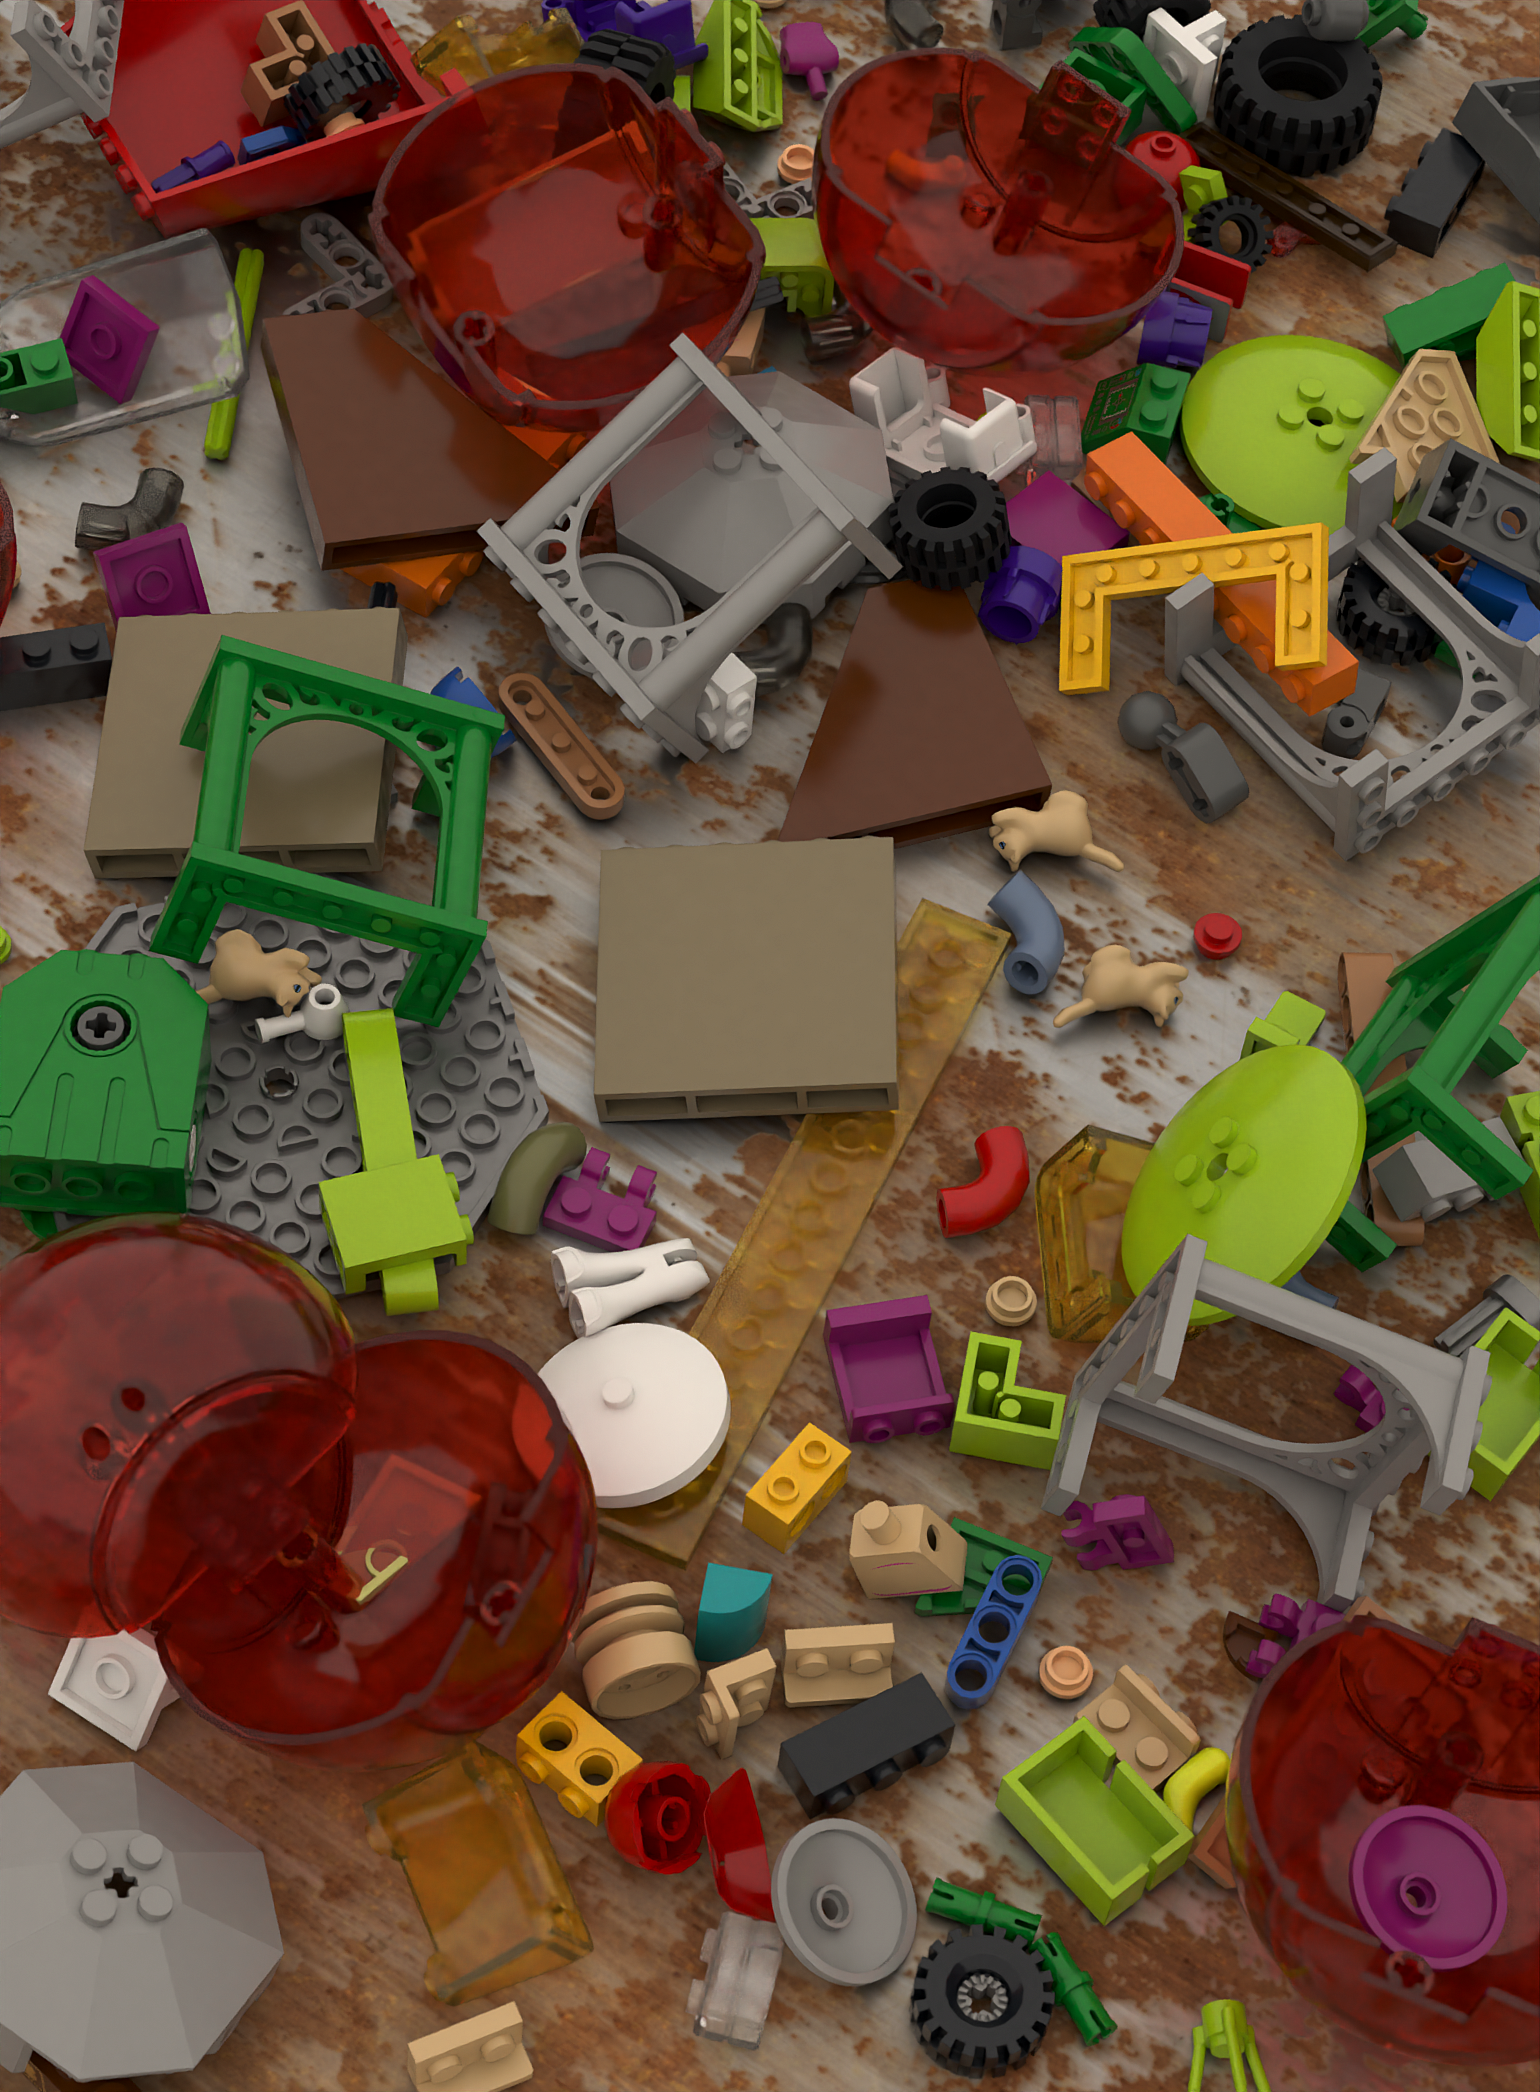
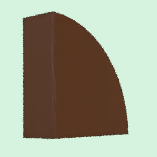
(1243, 1637)

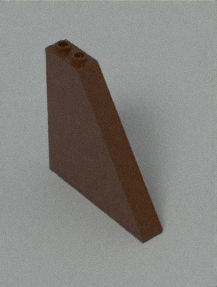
(387, 447)
(915, 729)

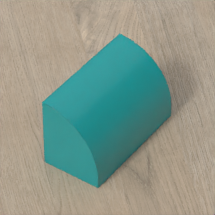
(731, 1612)

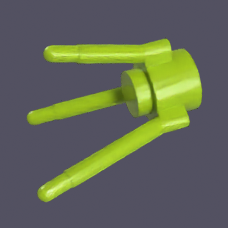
(1228, 2036)

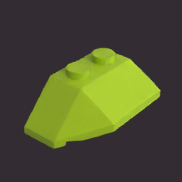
(742, 70)
(1511, 371)

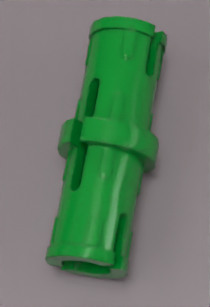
(978, 1909)
(1074, 1990)

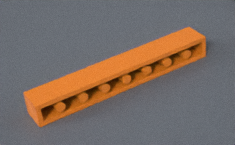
(1162, 510)

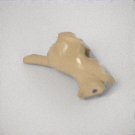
(1056, 829)
(247, 973)
(1117, 982)

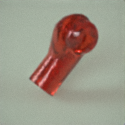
(1287, 239)

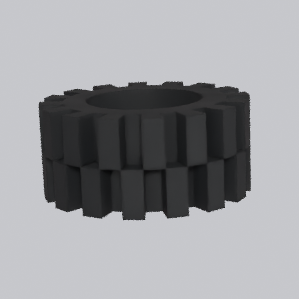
(1248, 222)

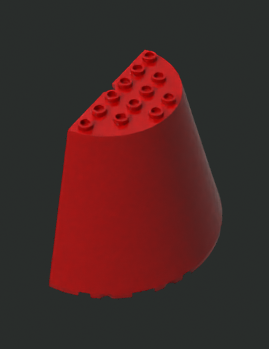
(182, 94)

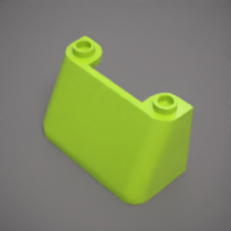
(797, 262)

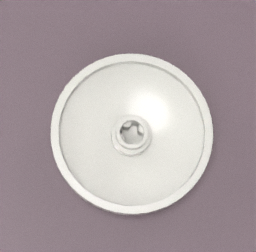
(642, 1408)

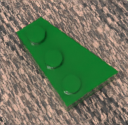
(1447, 318)

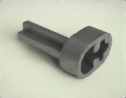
(1502, 1293)

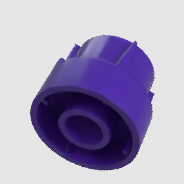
(1175, 332)
(1021, 595)

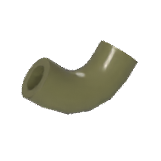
(531, 1174)

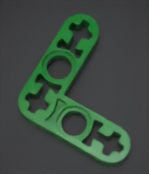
(1128, 54)

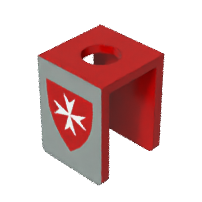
(1212, 282)

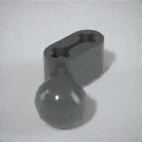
(1193, 758)

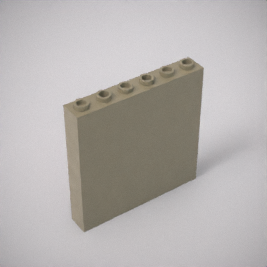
(313, 785)
(747, 980)

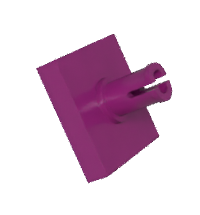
(108, 339)
(152, 575)

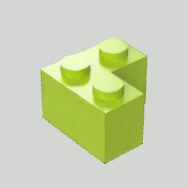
(1000, 1418)

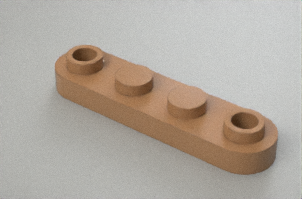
(561, 746)

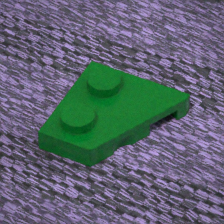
(983, 1555)

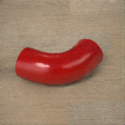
(995, 1192)

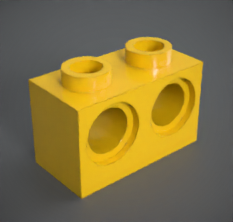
(796, 1488)
(589, 1751)

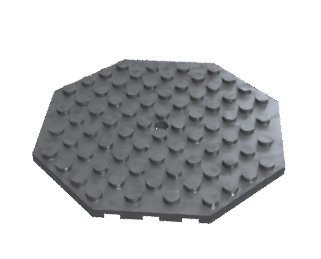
(265, 1153)

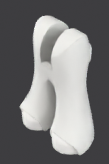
(619, 1284)

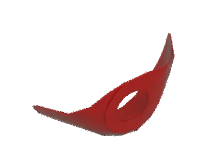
(739, 1841)

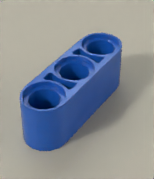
(1000, 1607)

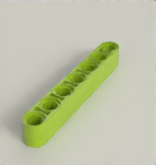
(386, 1137)

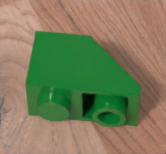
(36, 378)

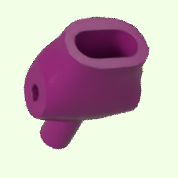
(809, 54)

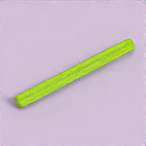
(224, 412)

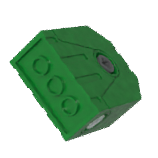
(101, 1085)

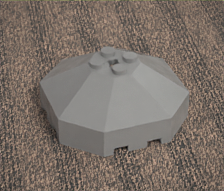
(715, 513)
(135, 1978)

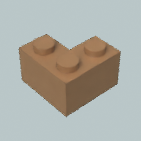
(290, 47)

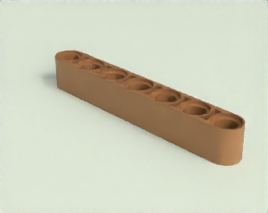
(1361, 994)

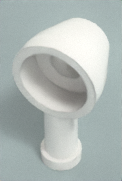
(316, 1020)

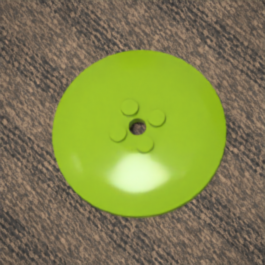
(1253, 434)
(1292, 1148)

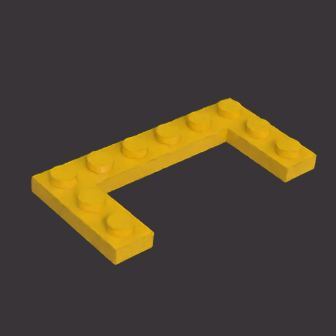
(1285, 554)

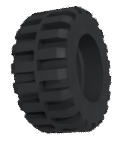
(1291, 131)

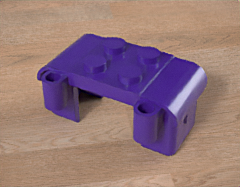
(665, 23)

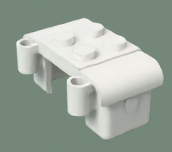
(924, 435)

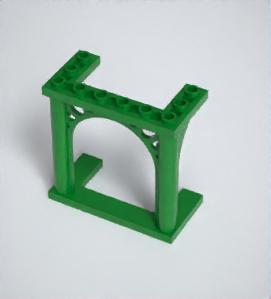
(451, 787)
(1431, 1012)

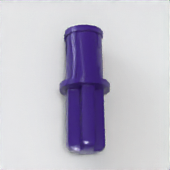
(202, 165)

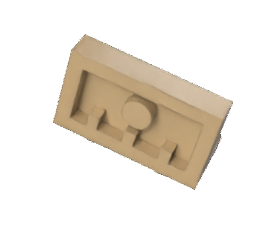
(836, 1664)
(734, 1698)
(1142, 1727)
(472, 2055)

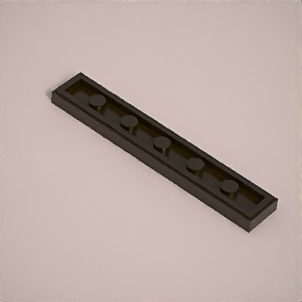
(1290, 199)

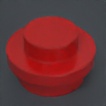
(1217, 936)

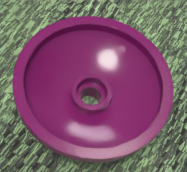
(1447, 1873)

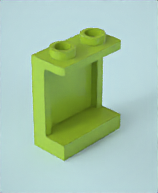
(393, 1218)

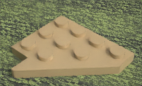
(1423, 412)

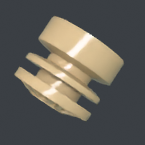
(634, 1651)

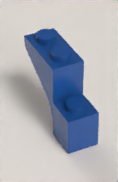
(1500, 598)

